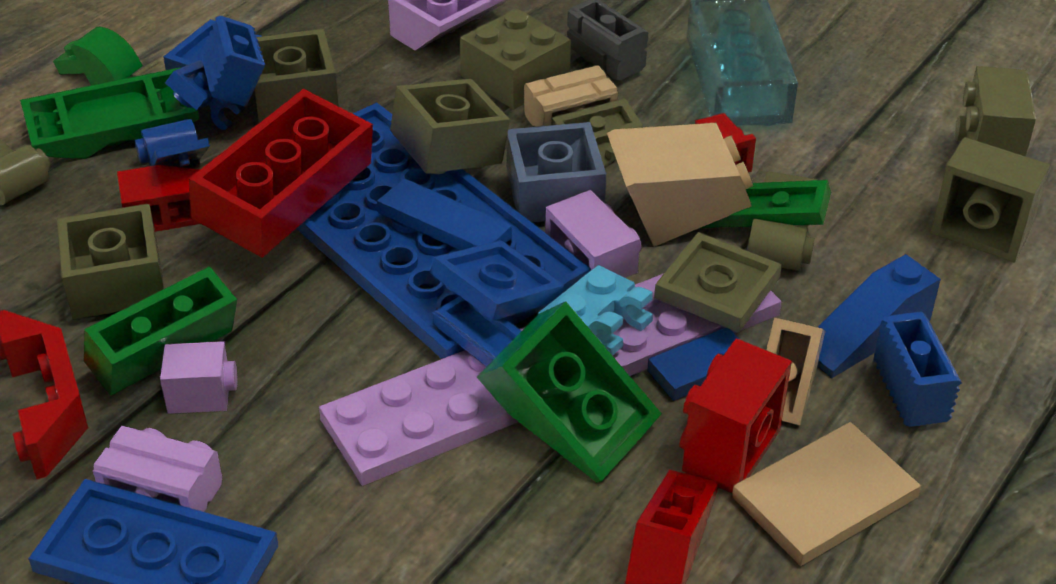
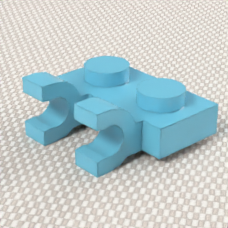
(604, 301)

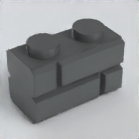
(607, 39)

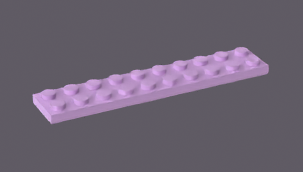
(448, 405)

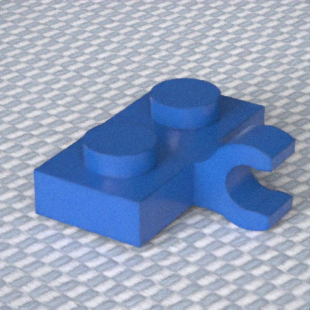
(192, 90)

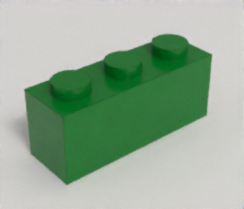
(133, 340)

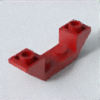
(53, 426)

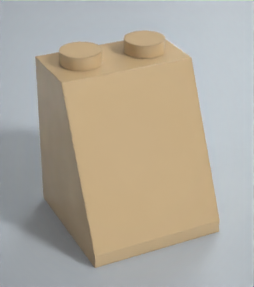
(680, 176)

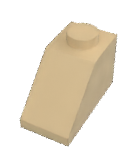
(803, 347)

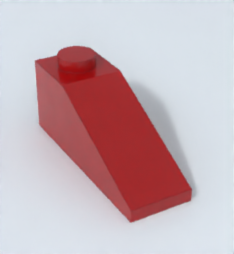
(164, 189)
(671, 530)

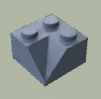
(552, 166)

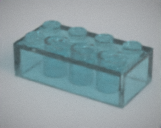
(741, 61)

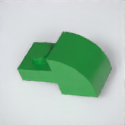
(100, 55)

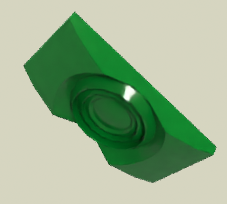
(101, 115)

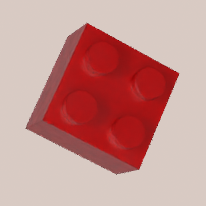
(734, 414)

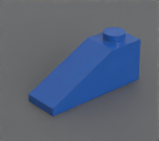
(856, 322)

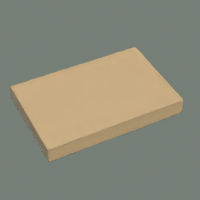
(825, 492)

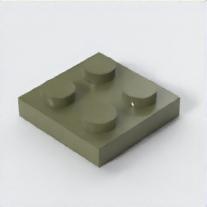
(718, 281)

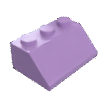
(425, 21)

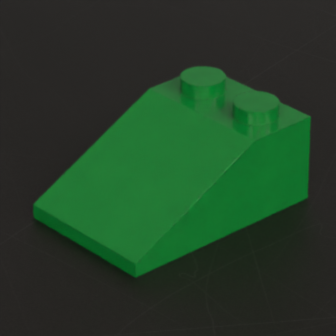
(570, 392)

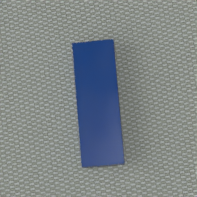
(441, 216)

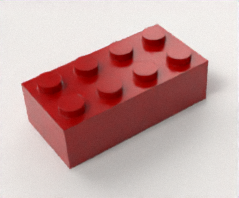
(280, 172)

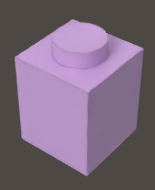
(197, 377)

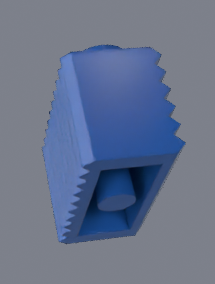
(232, 61)
(916, 369)

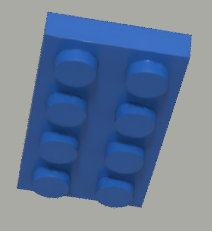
(138, 539)

